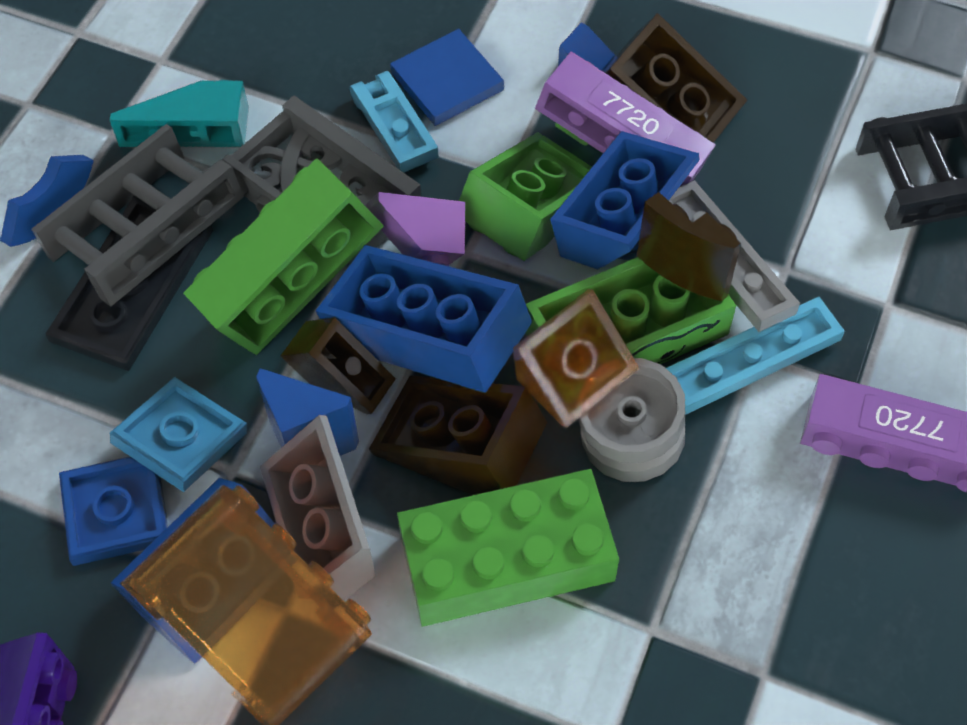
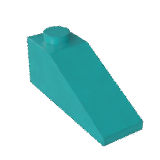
(198, 113)

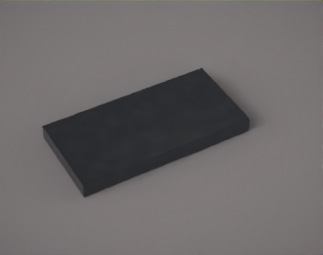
(121, 330)

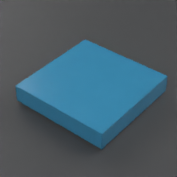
(178, 433)

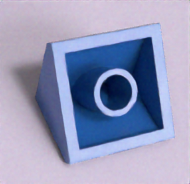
(296, 403)

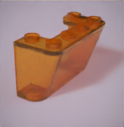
(250, 604)

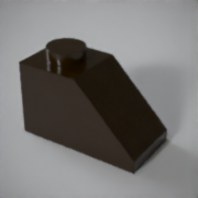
(338, 362)

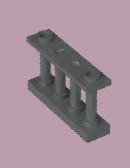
(159, 235)

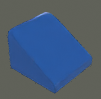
(587, 46)

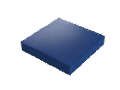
(447, 77)
(111, 509)

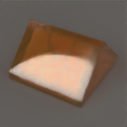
(574, 359)

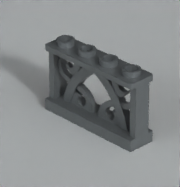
(311, 134)

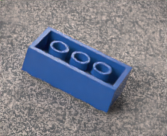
(429, 316)

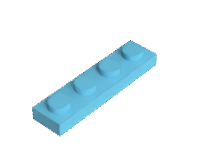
(755, 354)

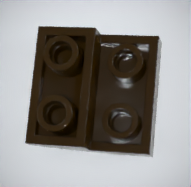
(688, 253)

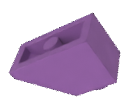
(422, 225)

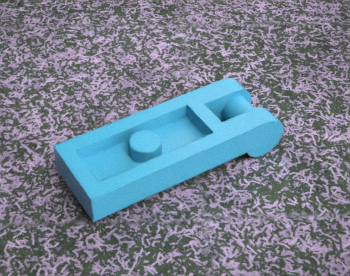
(394, 122)

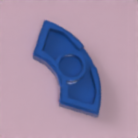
(59, 183)

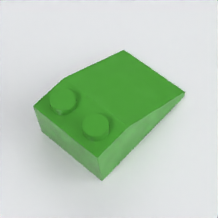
(520, 192)

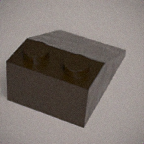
(676, 79)
(461, 434)

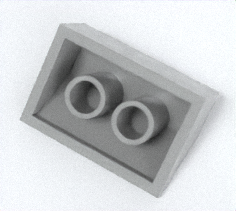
(318, 508)

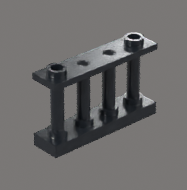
(911, 203)

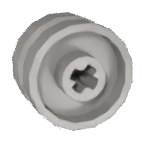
(637, 426)

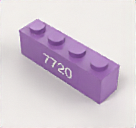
(601, 107)
(887, 430)

